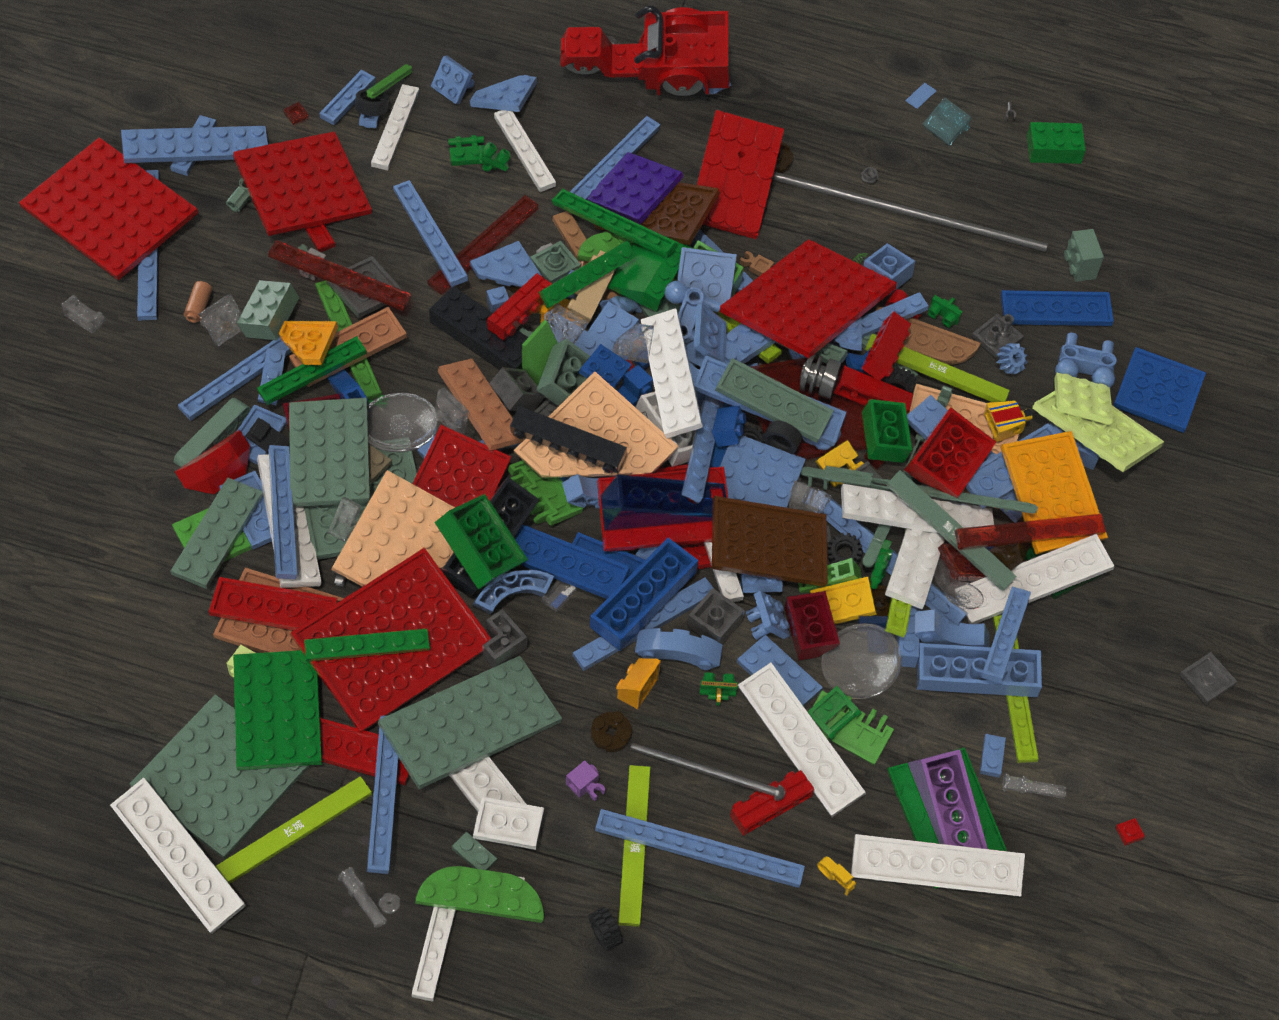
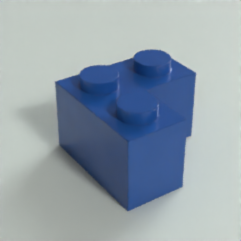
(636, 383)

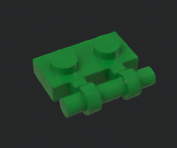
(465, 155)
(881, 564)

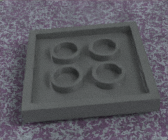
(358, 303)

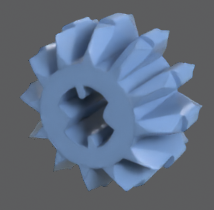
(1012, 358)

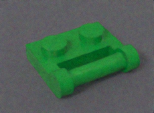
(829, 707)

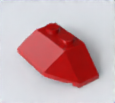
(217, 464)

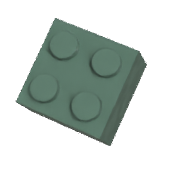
(1083, 255)

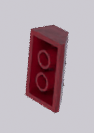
(811, 624)

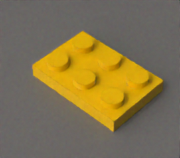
(849, 599)

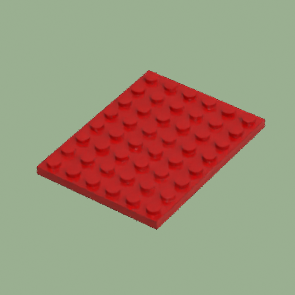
(108, 208)
(808, 298)
(401, 599)

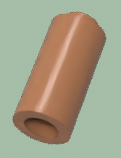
(197, 301)

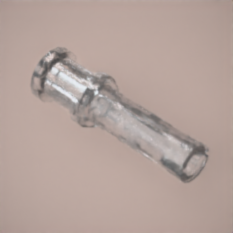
(1023, 785)
(357, 890)

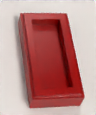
(320, 237)

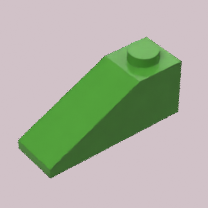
(836, 573)

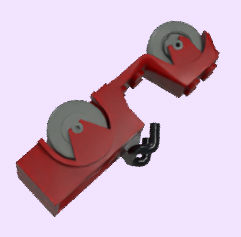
(676, 50)

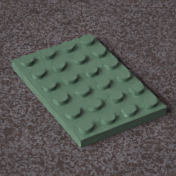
(329, 451)

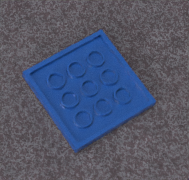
(1159, 389)

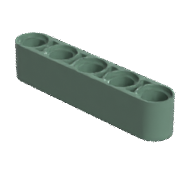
(214, 431)

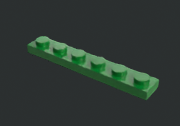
(587, 274)
(306, 374)
(366, 645)

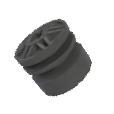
(820, 376)

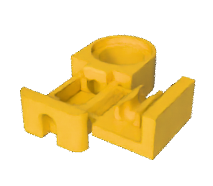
(838, 873)

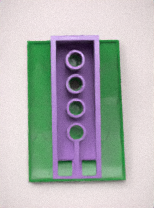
(945, 802)

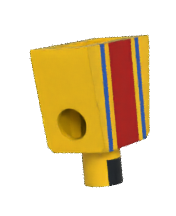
(1006, 419)

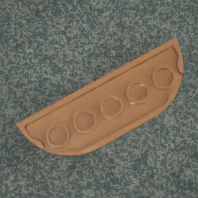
(939, 343)

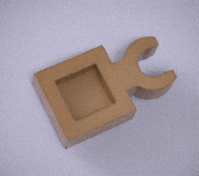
(757, 265)

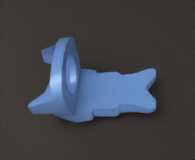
(622, 302)

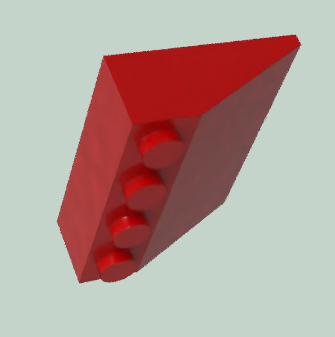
(950, 454)

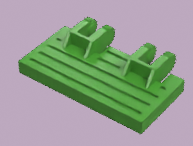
(548, 491)
(859, 736)

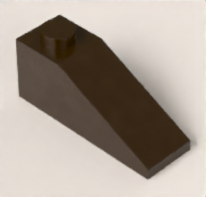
(1011, 554)

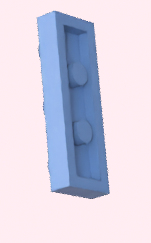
(272, 367)

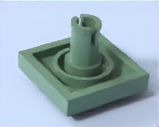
(555, 262)

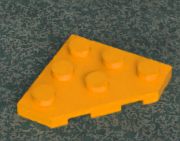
(309, 339)

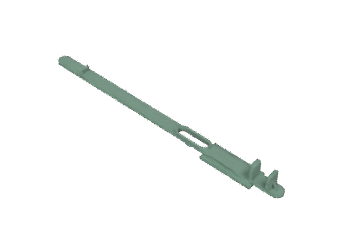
(866, 479)
(882, 530)

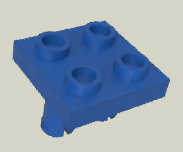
(607, 365)

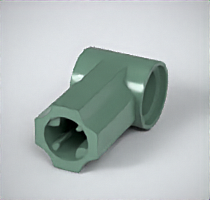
(239, 197)

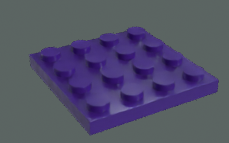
(635, 187)

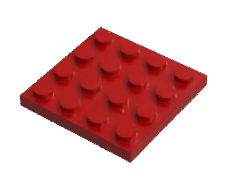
(460, 468)

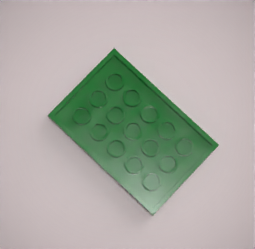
(276, 711)

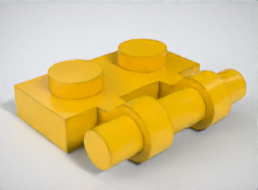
(839, 457)

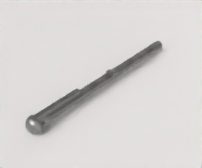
(779, 792)

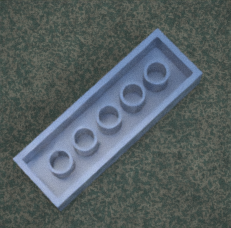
(961, 668)

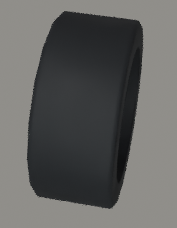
(371, 107)
(785, 430)

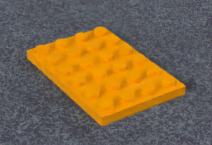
(1053, 478)

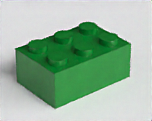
(1055, 142)
(886, 431)

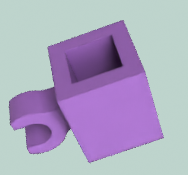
(584, 779)

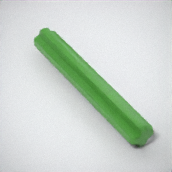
(389, 81)

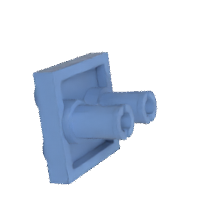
(452, 80)
(771, 614)

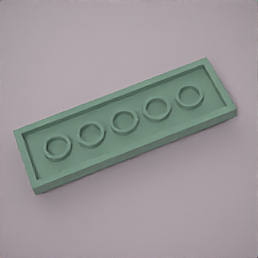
(774, 399)
(217, 533)

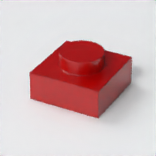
(1130, 832)

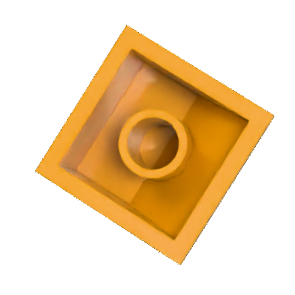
(639, 681)

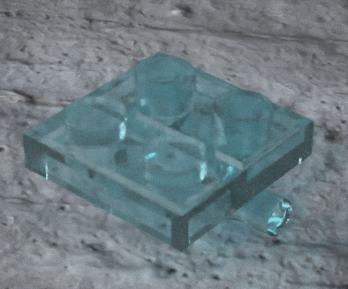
(947, 121)

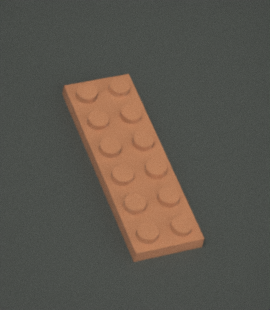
(374, 333)
(481, 401)

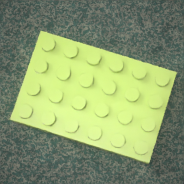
(1120, 443)

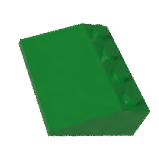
(647, 276)
(480, 540)

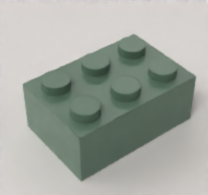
(267, 310)
(561, 372)

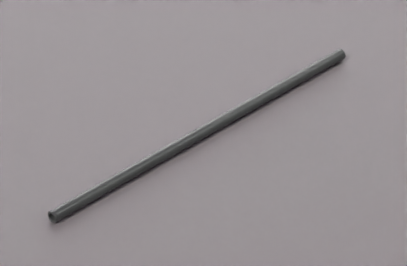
(908, 211)

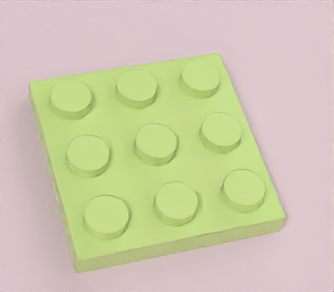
(1083, 398)

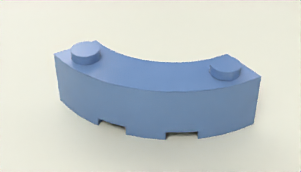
(581, 491)
(512, 583)
(936, 630)
(679, 646)

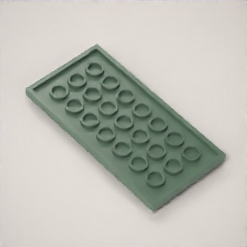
(469, 722)

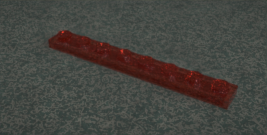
(488, 239)
(339, 275)
(1029, 531)

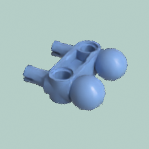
(676, 293)
(1085, 360)

